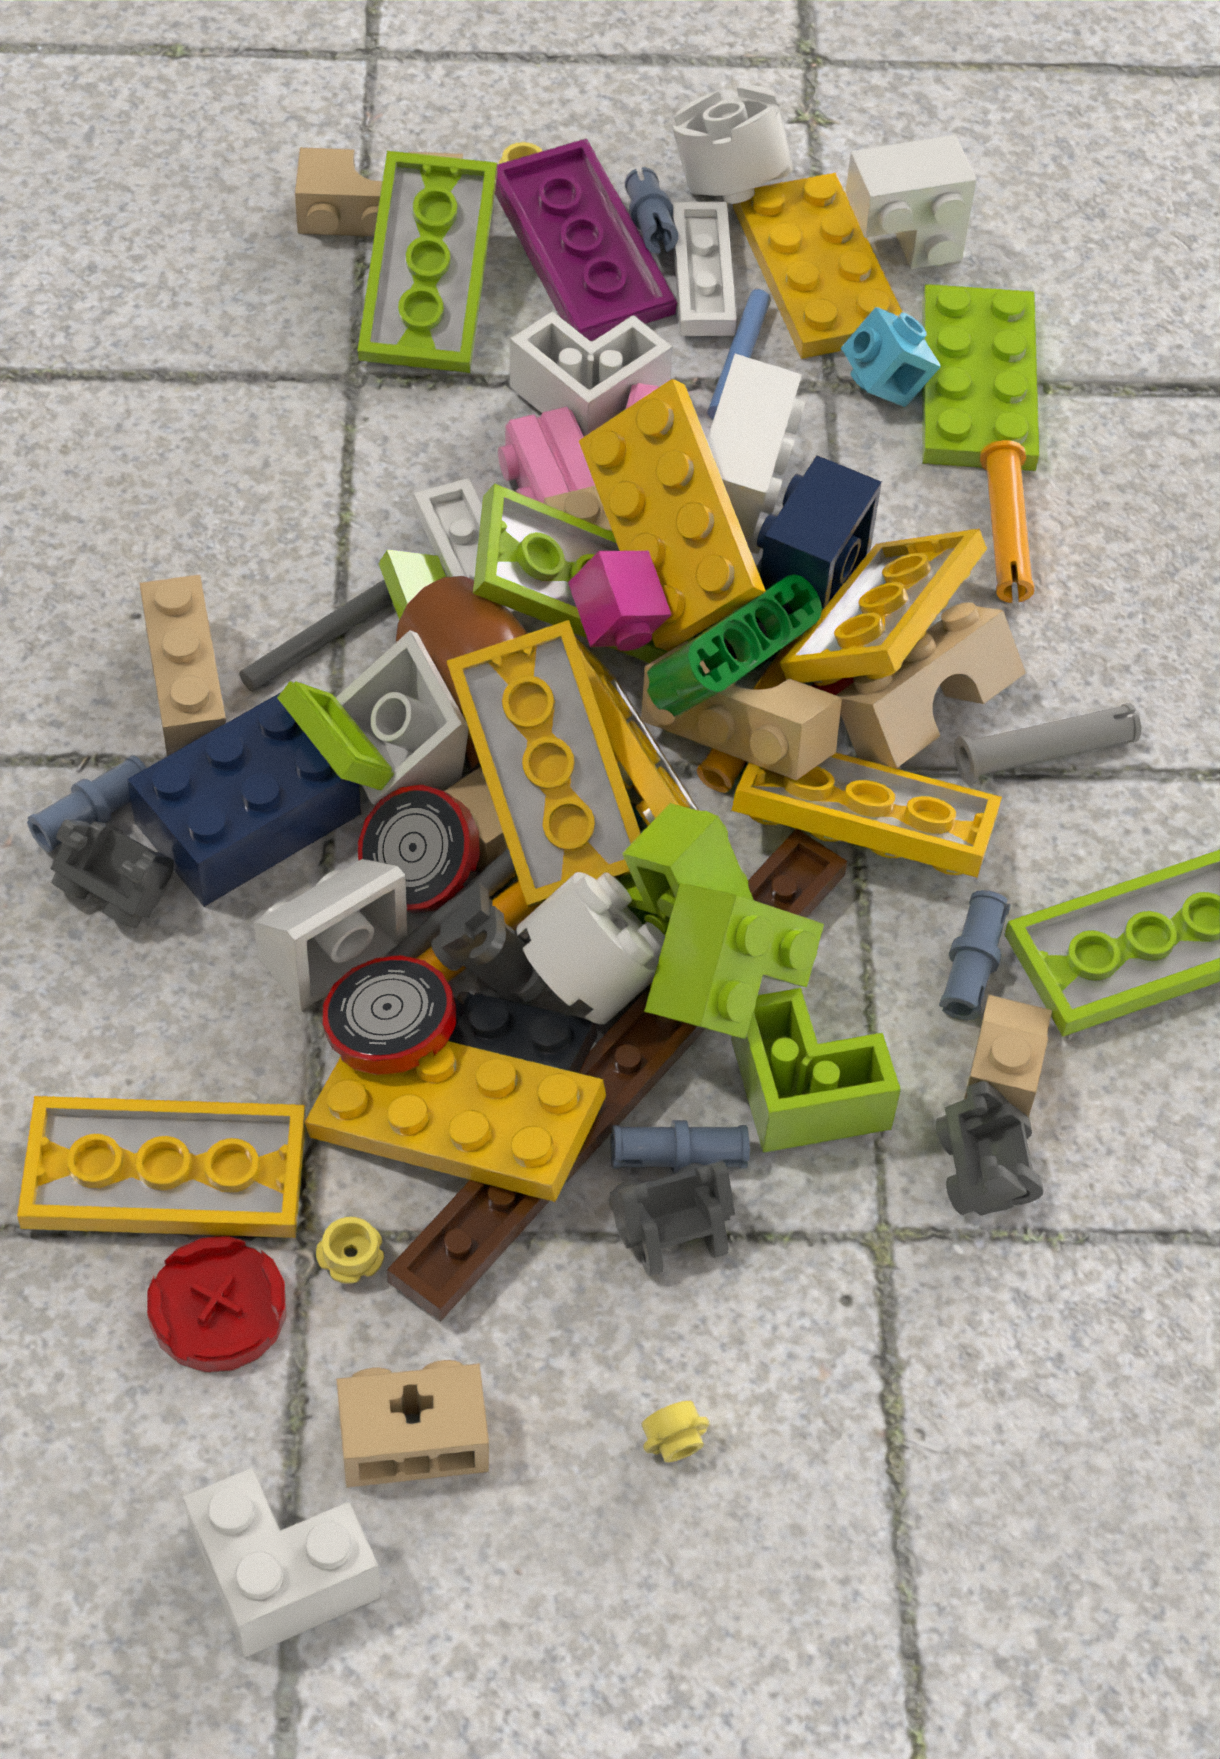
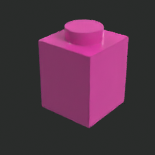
(619, 599)

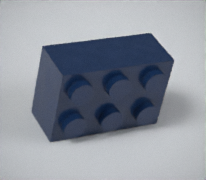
(240, 800)

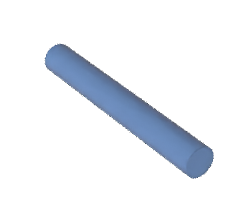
(744, 339)

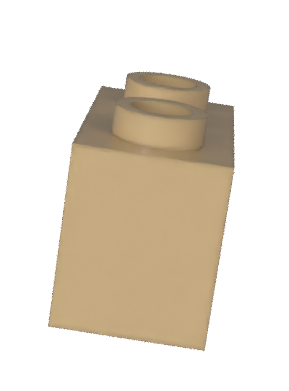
(443, 1444)

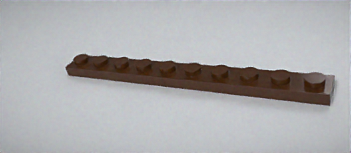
(630, 1060)

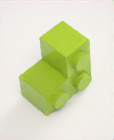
(674, 849)
(720, 952)
(811, 1089)

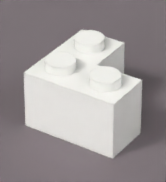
(916, 192)
(561, 368)
(277, 1579)

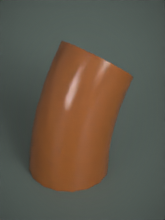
(454, 624)

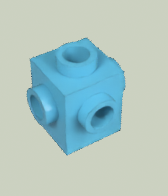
(890, 356)

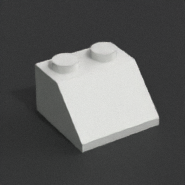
(409, 718)
(333, 928)

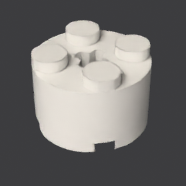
(732, 143)
(592, 945)

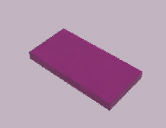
(581, 240)

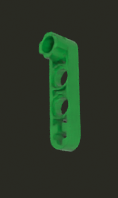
(680, 681)

